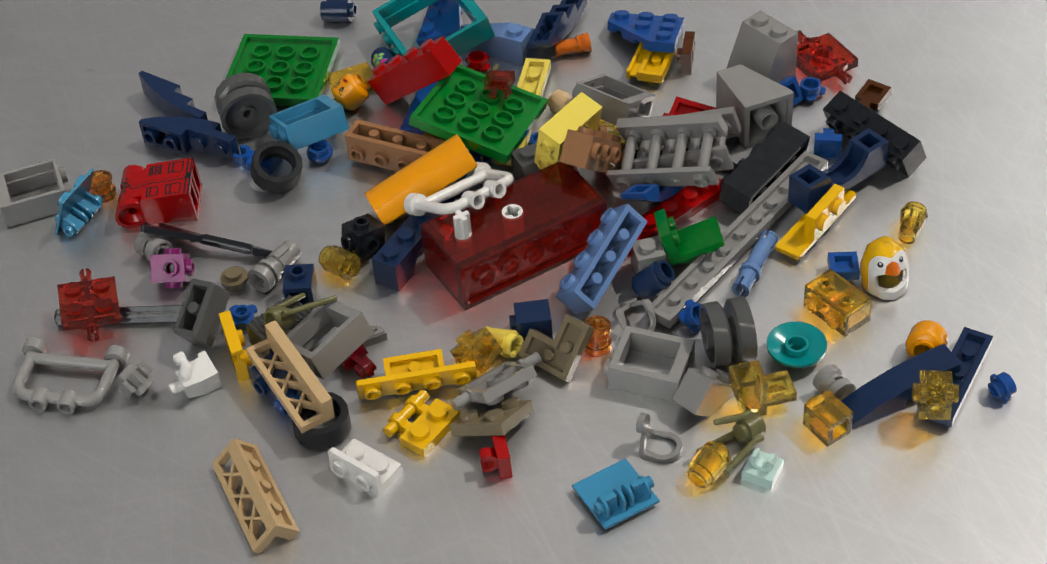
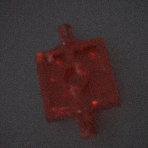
(824, 57)
(88, 304)

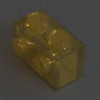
(837, 302)

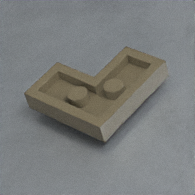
(563, 352)
(493, 422)

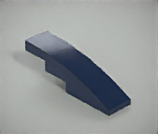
(557, 23)
(168, 97)
(892, 388)

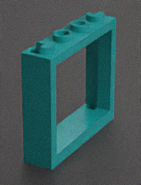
(461, 41)

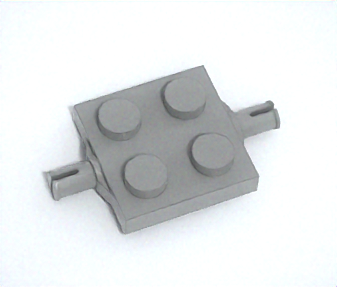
(495, 383)

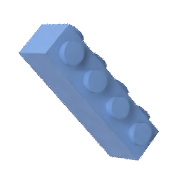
(601, 258)

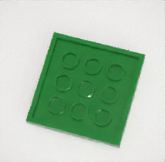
(290, 65)
(483, 124)

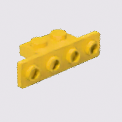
(815, 222)
(414, 373)

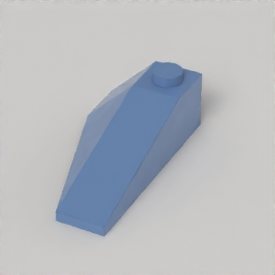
(509, 43)

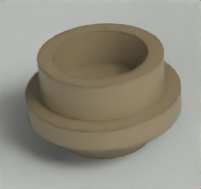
(234, 278)

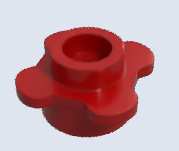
(478, 61)

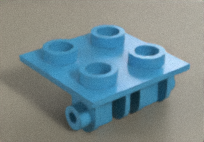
(77, 206)
(616, 493)

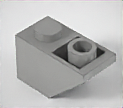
(703, 391)

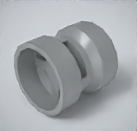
(150, 244)
(832, 379)

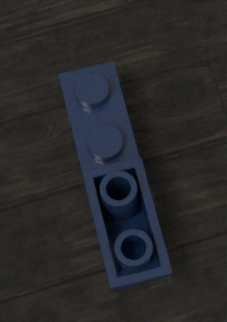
(189, 133)

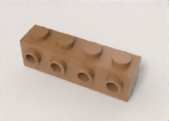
(386, 145)
(592, 150)

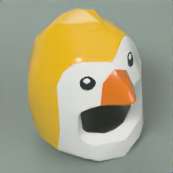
(884, 258)

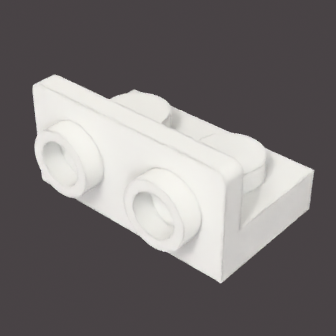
(364, 466)

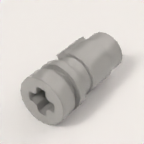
(269, 270)

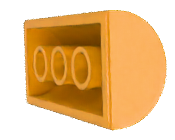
(423, 176)

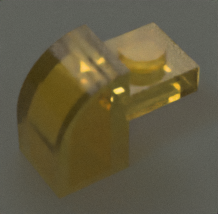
(758, 391)

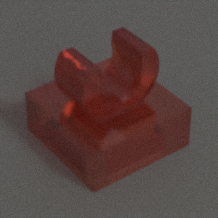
(499, 80)

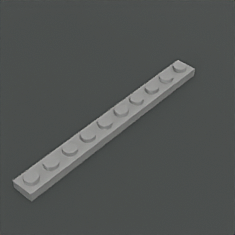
(737, 238)

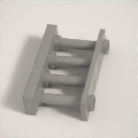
(662, 128)
(719, 159)

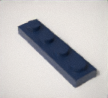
(971, 352)

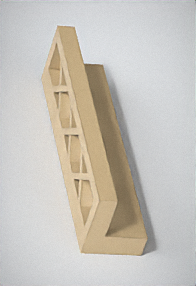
(299, 371)
(256, 486)

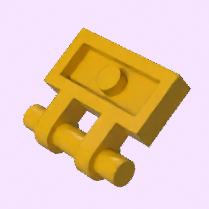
(427, 429)

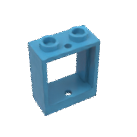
(308, 122)

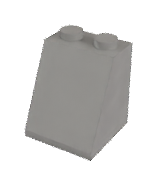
(766, 47)
(757, 101)

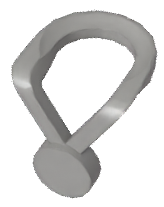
(634, 302)
(643, 427)

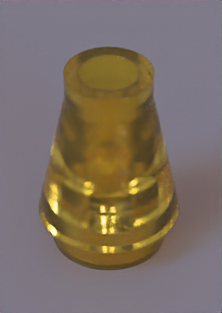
(912, 219)

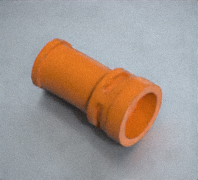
(578, 44)

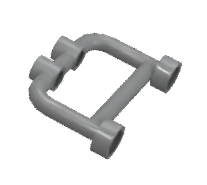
(35, 353)

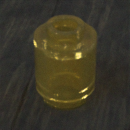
(339, 262)
(708, 464)

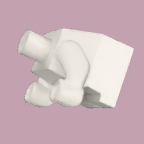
(195, 376)

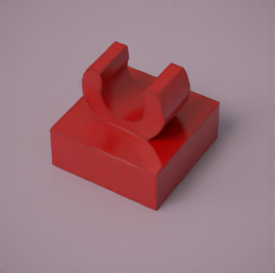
(497, 458)

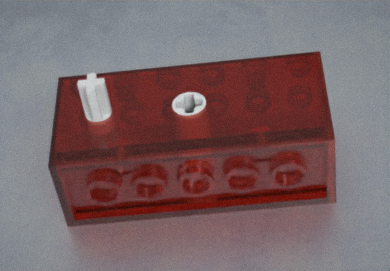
(513, 237)

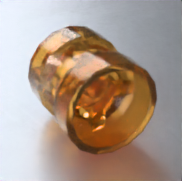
(600, 340)

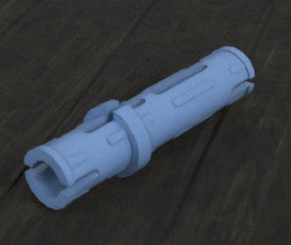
(751, 269)

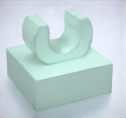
(762, 468)

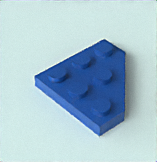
(654, 31)

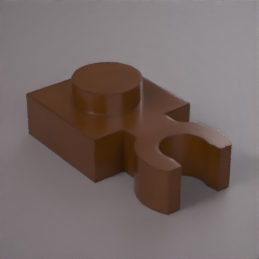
(686, 54)
(873, 95)

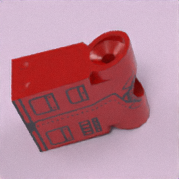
(159, 193)

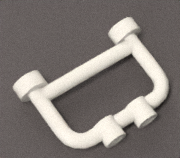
(493, 183)

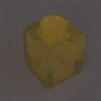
(827, 417)

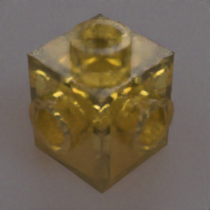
(476, 347)
(935, 394)

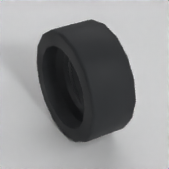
(280, 150)
(328, 436)

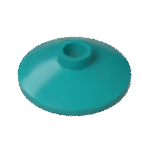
(796, 344)

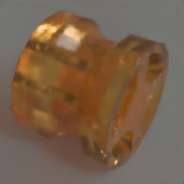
(103, 185)

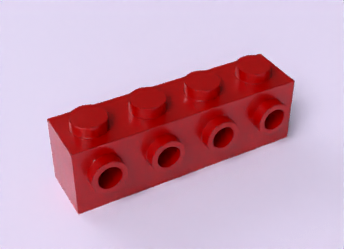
(414, 70)

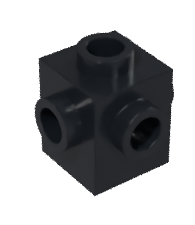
(363, 235)

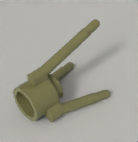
(286, 316)
(748, 428)

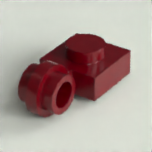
(359, 363)

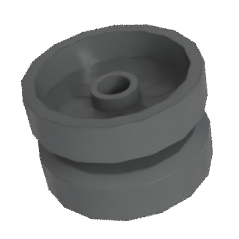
(244, 105)
(728, 332)

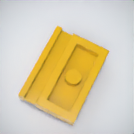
(649, 65)
(235, 342)

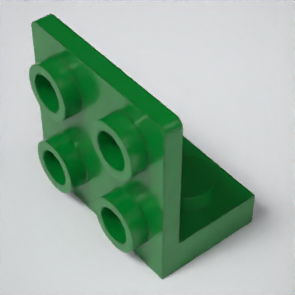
(689, 241)

